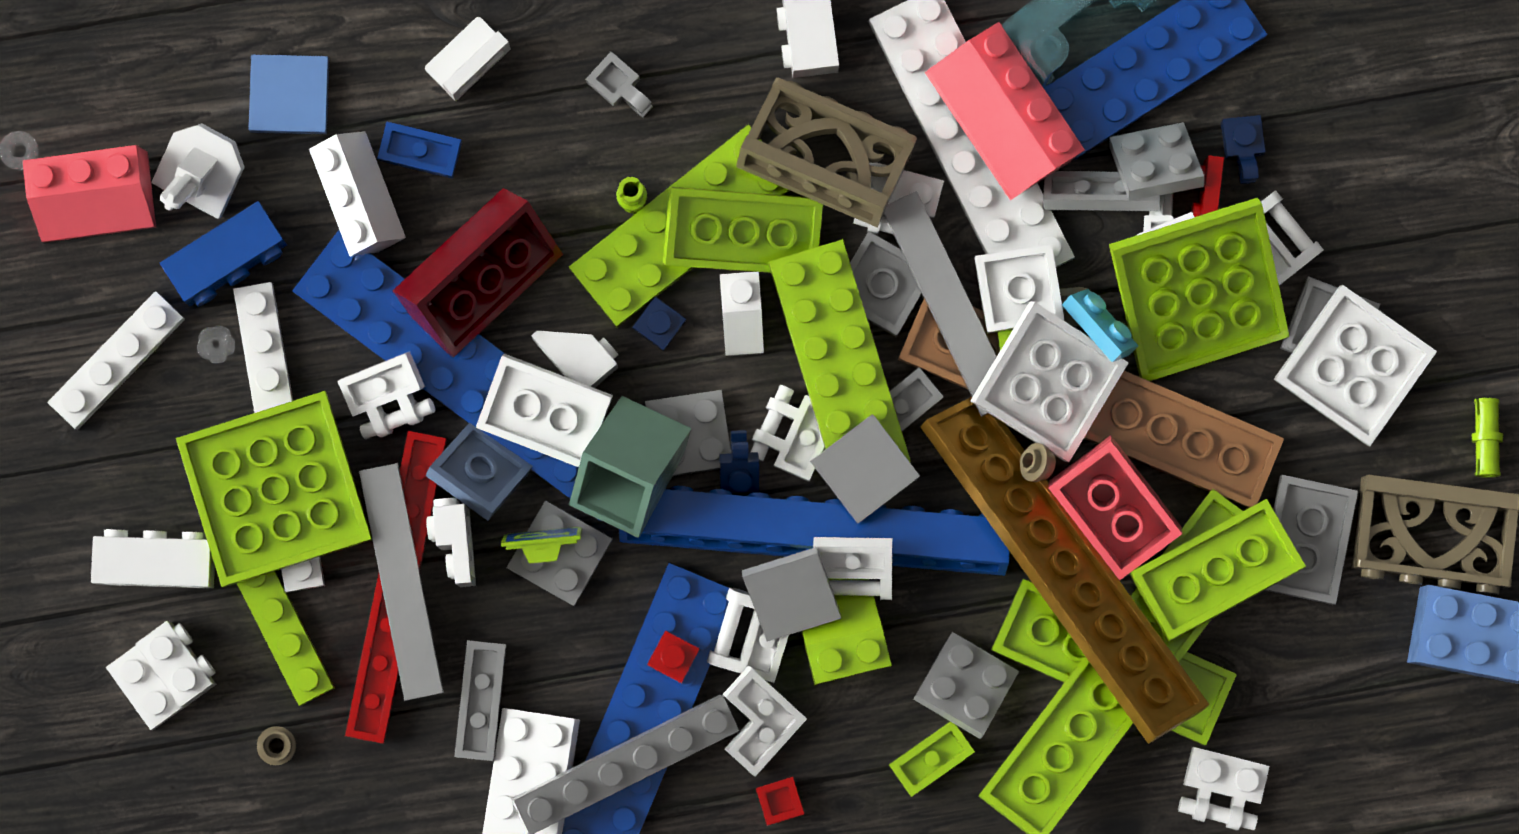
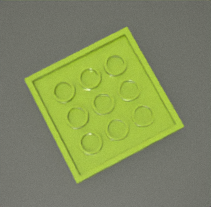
(1200, 289)
(274, 489)

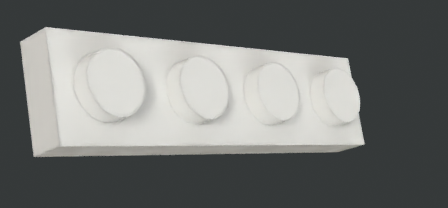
(116, 360)

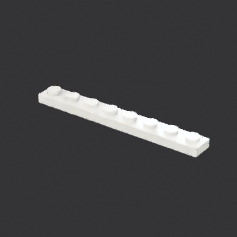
(270, 387)

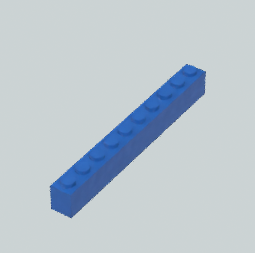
(789, 526)

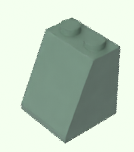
(628, 466)

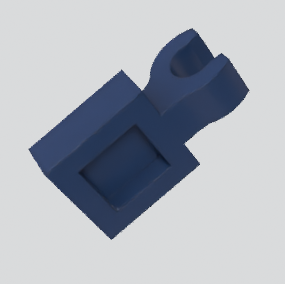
(1244, 141)
(739, 468)

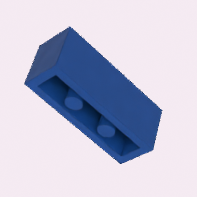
(224, 255)

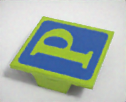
(542, 544)

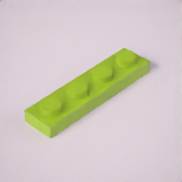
(286, 637)

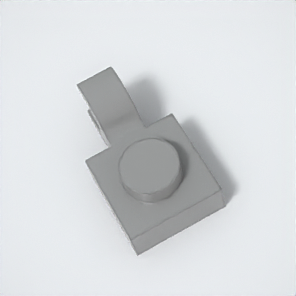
(617, 82)

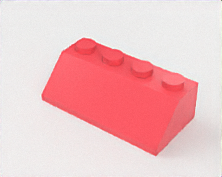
(1004, 111)

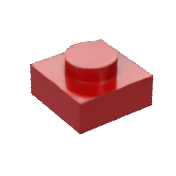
(673, 656)
(779, 801)

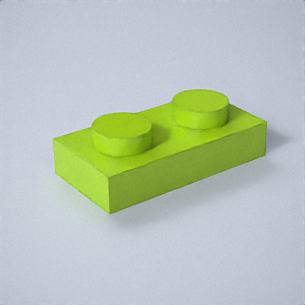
(931, 758)

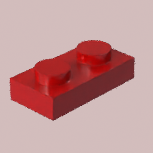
(1210, 193)

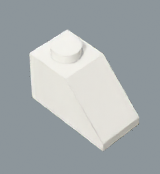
(742, 313)
(578, 355)

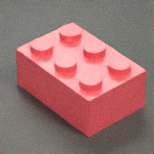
(1115, 507)

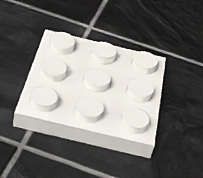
(1355, 365)
(1048, 381)

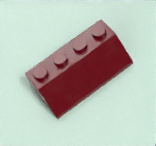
(478, 271)

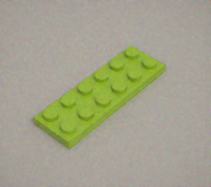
(628, 264)
(834, 342)
(1041, 642)

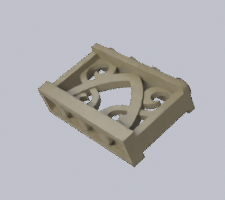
(820, 117)
(1482, 508)

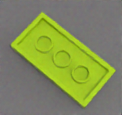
(737, 228)
(1217, 570)

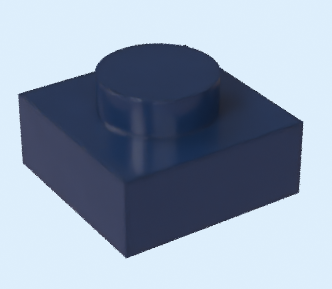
(659, 324)

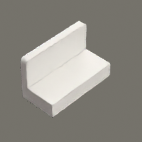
(467, 58)

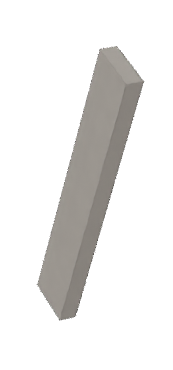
(941, 289)
(401, 582)

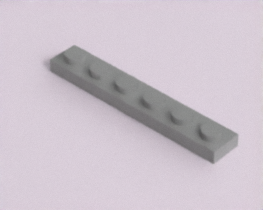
(624, 764)

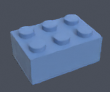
(1466, 633)

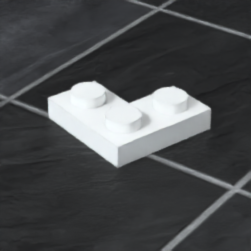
(770, 722)

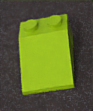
(847, 644)

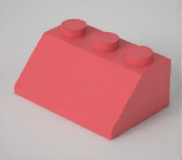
(90, 193)

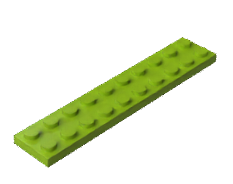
(1081, 721)

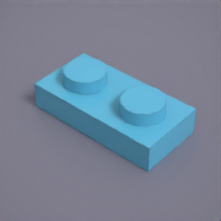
(1093, 317)

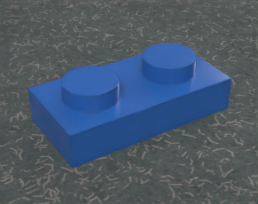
(419, 150)

